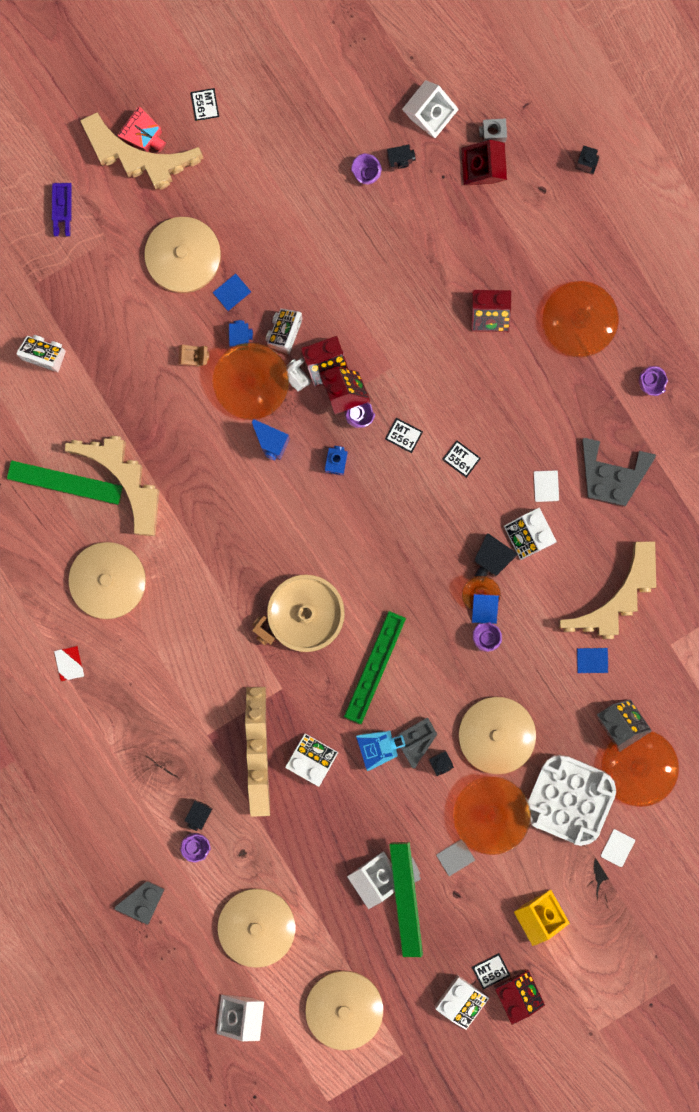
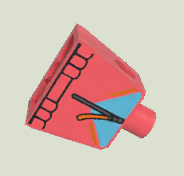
(142, 132)

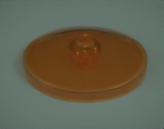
(580, 319)
(251, 380)
(643, 770)
(492, 815)

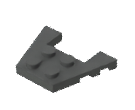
(612, 482)

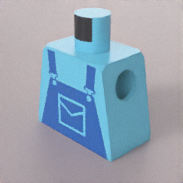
(378, 747)

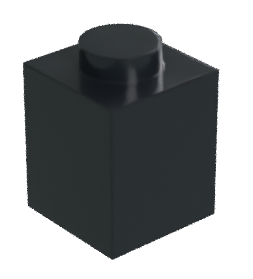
(198, 815)

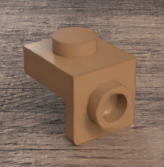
(193, 355)
(263, 636)

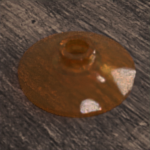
(480, 582)

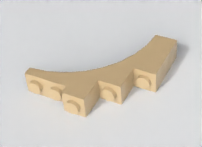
(135, 161)
(111, 455)
(640, 576)
(257, 751)

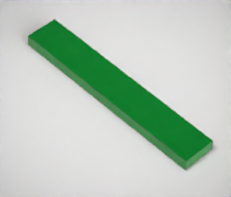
(65, 482)
(375, 667)
(406, 899)

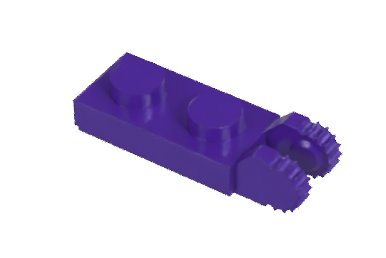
(62, 207)

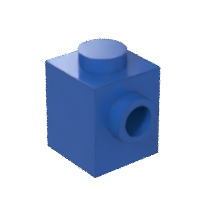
(239, 333)
(336, 460)

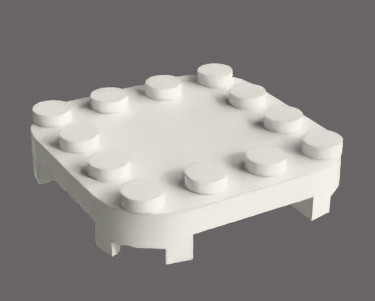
(571, 799)

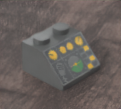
(623, 724)

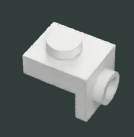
(297, 377)

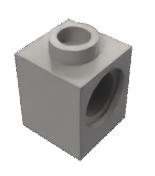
(499, 124)

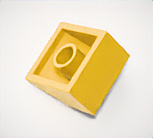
(541, 918)

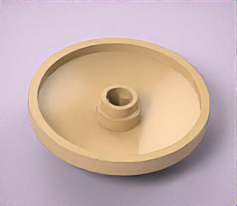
(182, 254)
(107, 580)
(305, 613)
(497, 735)
(256, 928)
(344, 1010)

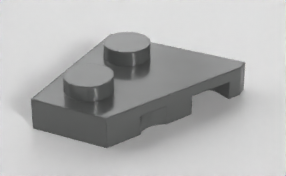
(417, 741)
(142, 902)

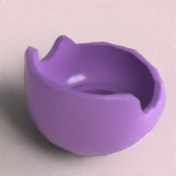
(366, 168)
(653, 380)
(360, 416)
(487, 637)
(195, 847)

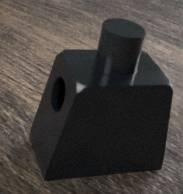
(492, 557)

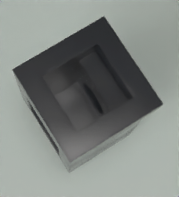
(400, 157)
(588, 160)
(441, 763)

